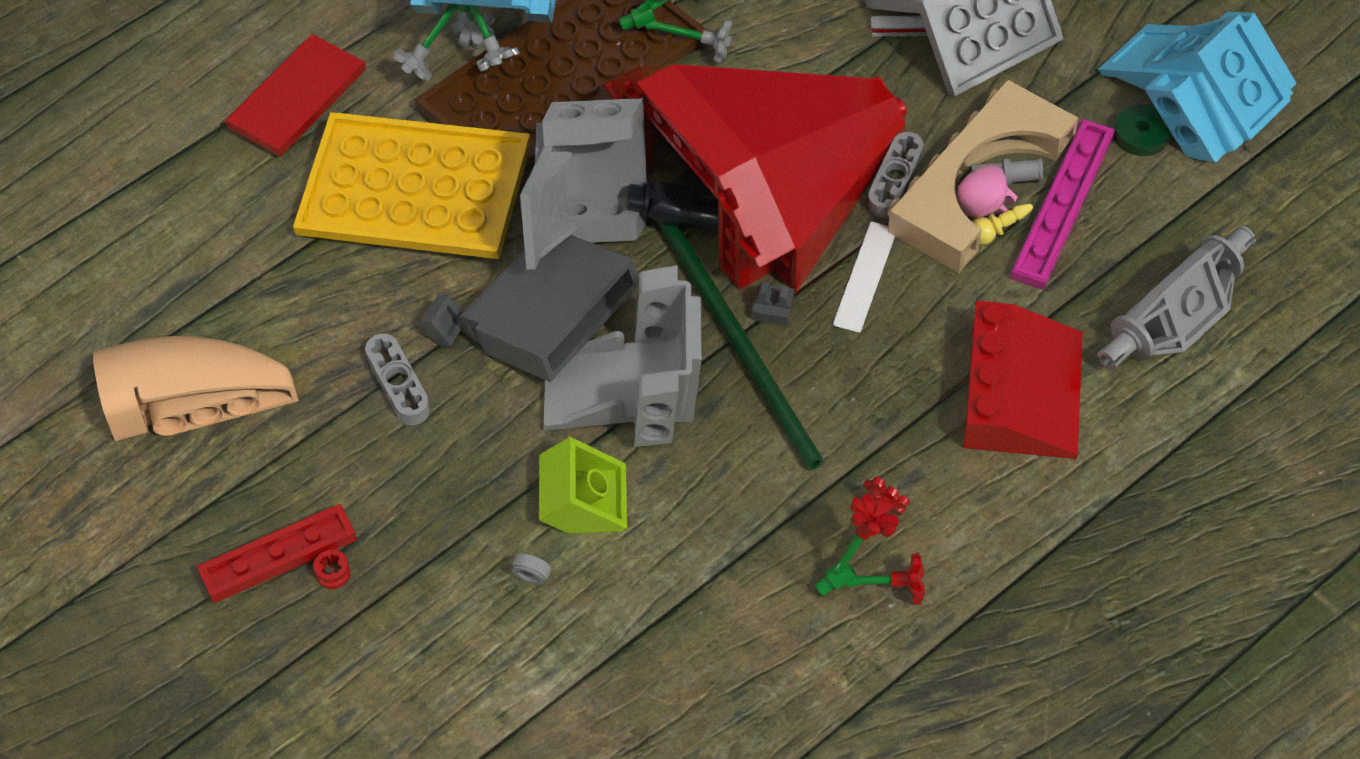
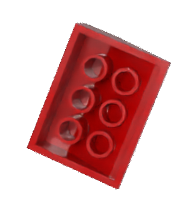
(1023, 383)

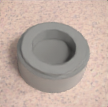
(530, 569)

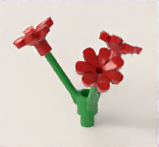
(870, 519)

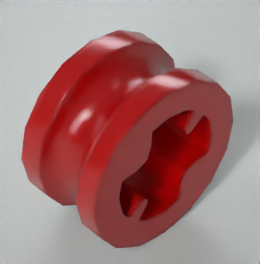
(332, 580)

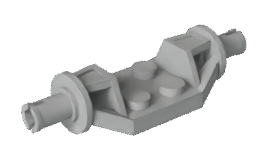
(1182, 303)

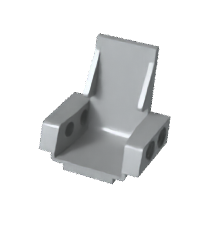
(583, 175)
(637, 381)

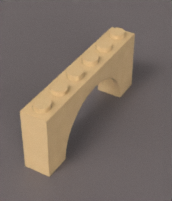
(1007, 124)

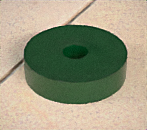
(1138, 142)

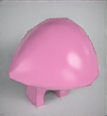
(984, 192)

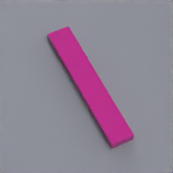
(1062, 204)

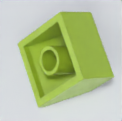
(582, 489)

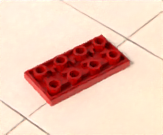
(295, 95)

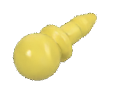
(993, 225)

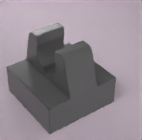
(773, 304)
(441, 321)

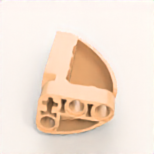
(185, 384)

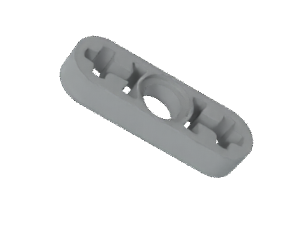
(894, 161)
(397, 393)

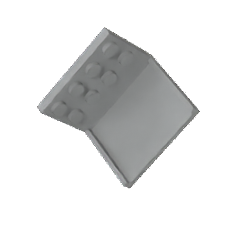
(980, 36)

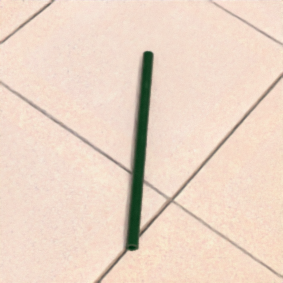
(742, 346)

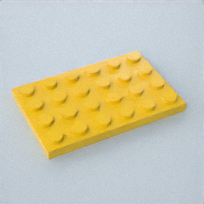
(413, 185)

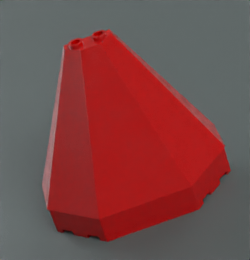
(774, 150)

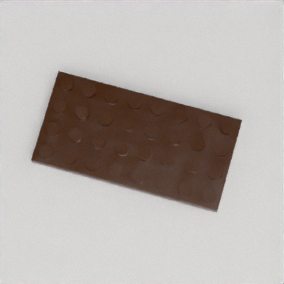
(556, 64)

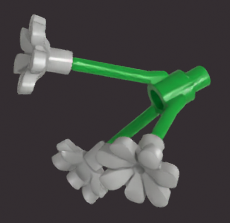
(644, 16)
(471, 27)

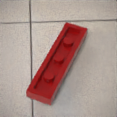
(276, 553)

